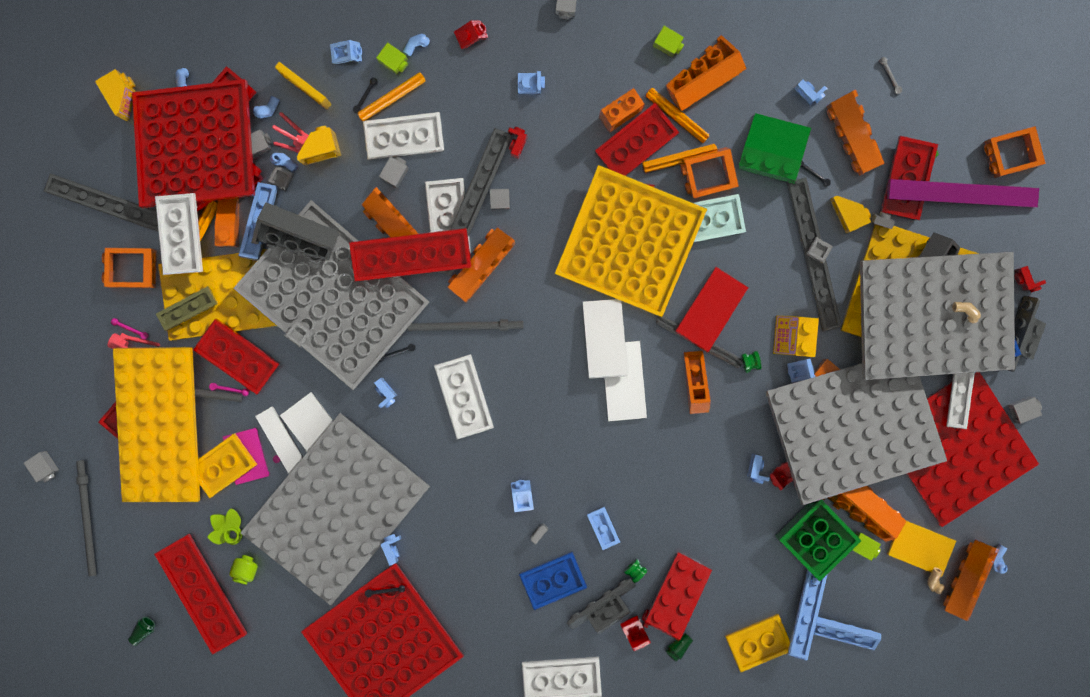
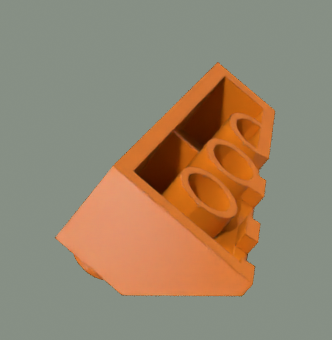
(706, 74)
(855, 133)
(386, 215)
(483, 263)
(872, 511)
(971, 580)

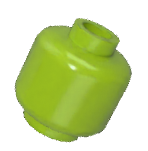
(243, 570)

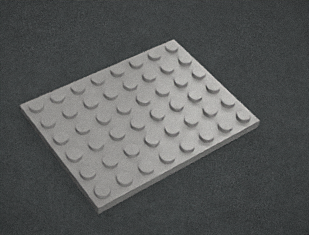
(348, 318)
(911, 319)
(853, 431)
(335, 509)

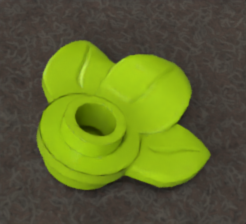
(223, 526)

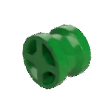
(751, 361)
(635, 570)

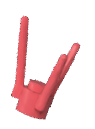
(298, 141)
(119, 341)

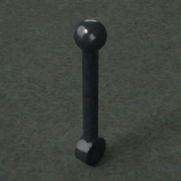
(373, 81)
(826, 182)
(411, 347)
(369, 592)

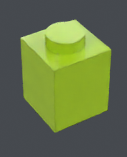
(669, 42)
(392, 59)
(867, 547)

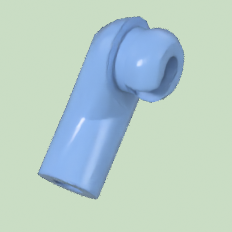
(415, 41)
(180, 77)
(266, 110)
(282, 159)
(999, 565)

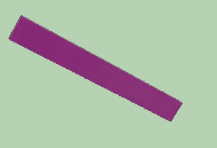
(962, 193)

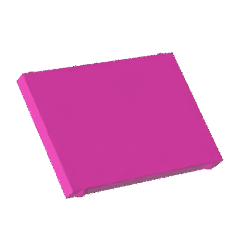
(252, 443)

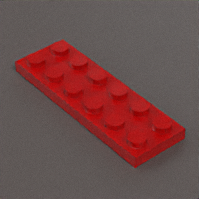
(410, 254)
(201, 594)

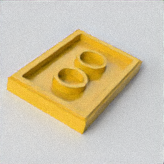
(303, 86)
(224, 465)
(922, 547)
(758, 642)

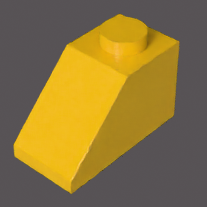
(850, 213)

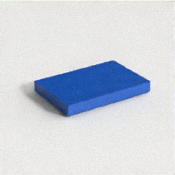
(553, 580)

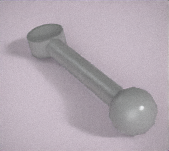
(897, 90)

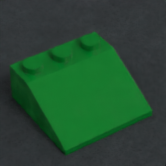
(774, 148)
(818, 538)

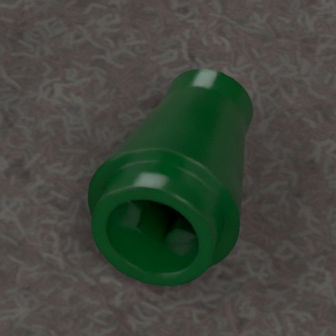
(142, 629)
(678, 648)

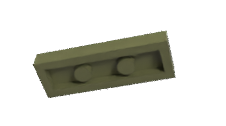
(186, 308)

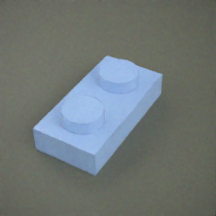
(603, 528)

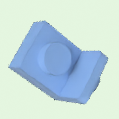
(346, 52)
(530, 83)
(807, 91)
(800, 370)
(384, 389)
(755, 466)
(522, 495)
(391, 552)

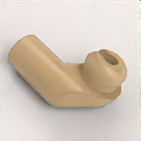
(972, 312)
(933, 581)

